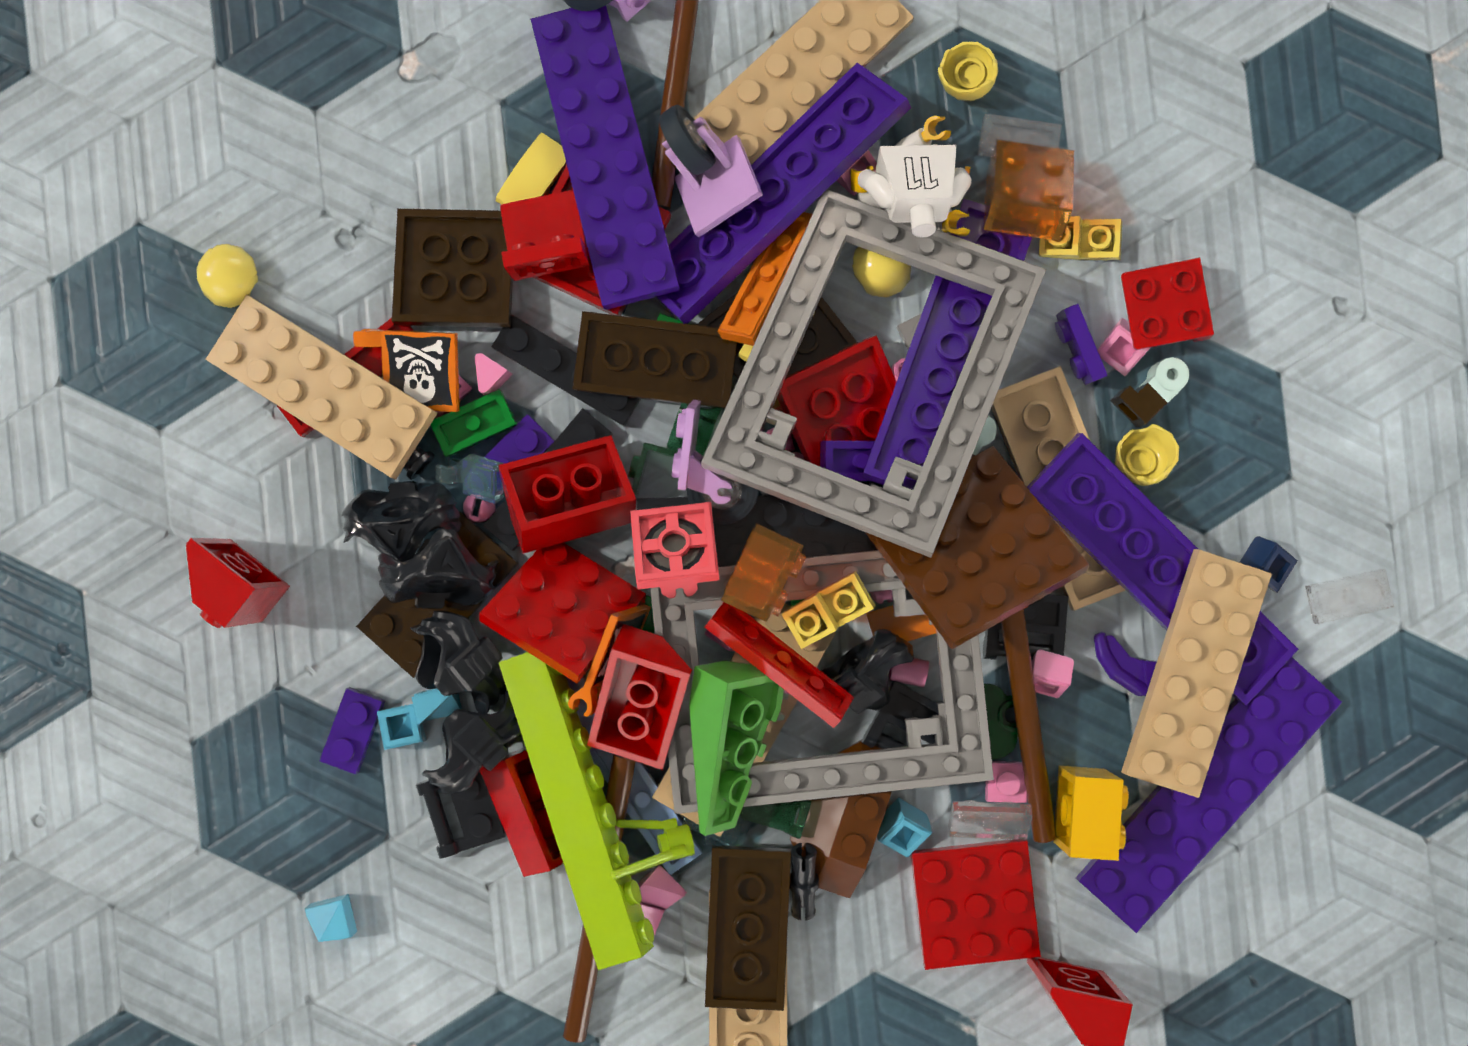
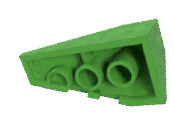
(728, 721)

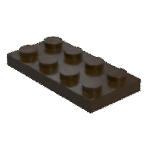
(653, 360)
(390, 623)
(747, 928)

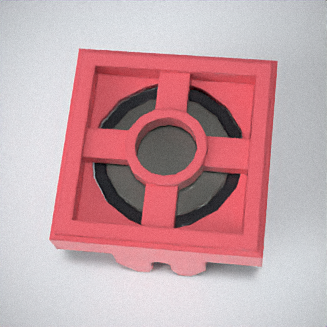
(674, 548)

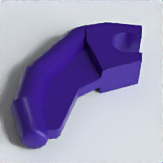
(1120, 667)

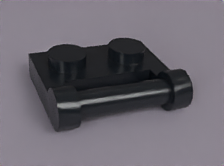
(1042, 616)
(903, 704)
(475, 813)

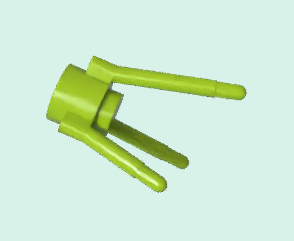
(672, 845)

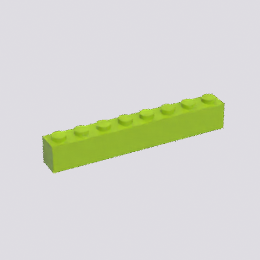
(578, 811)

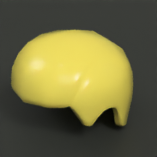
(968, 71)
(880, 274)
(226, 275)
(1147, 455)

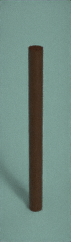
(674, 93)
(1028, 727)
(586, 969)

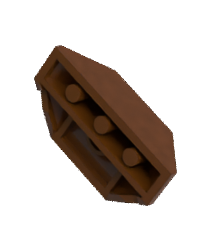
(843, 834)

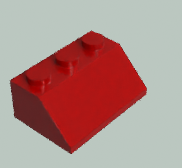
(567, 493)
(230, 583)
(640, 698)
(523, 813)
(1086, 1001)

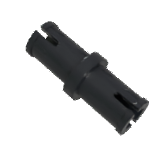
(803, 881)

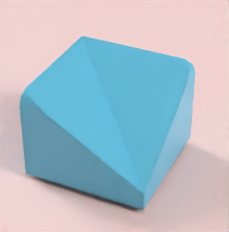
(433, 705)
(400, 727)
(904, 828)
(332, 918)

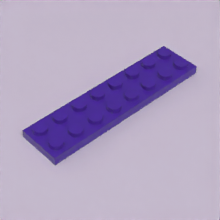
(604, 156)
(791, 179)
(936, 356)
(1139, 547)
(1177, 830)

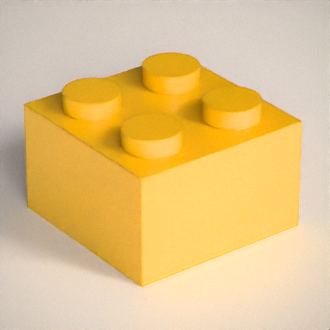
(1090, 813)

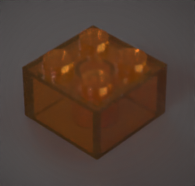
(1029, 190)
(762, 573)

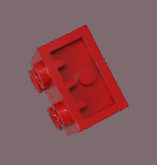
(543, 236)
(1167, 304)

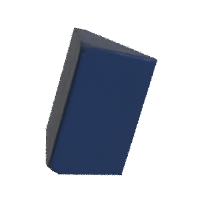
(1270, 558)

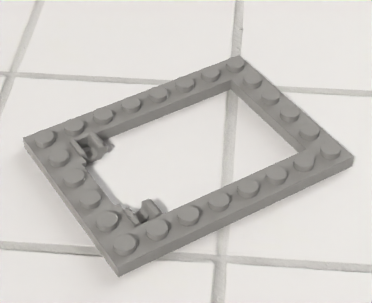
(891, 512)
(960, 729)

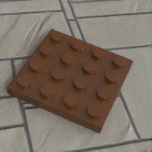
(990, 557)

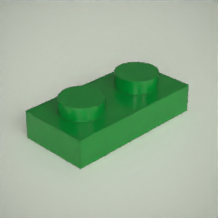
(473, 423)

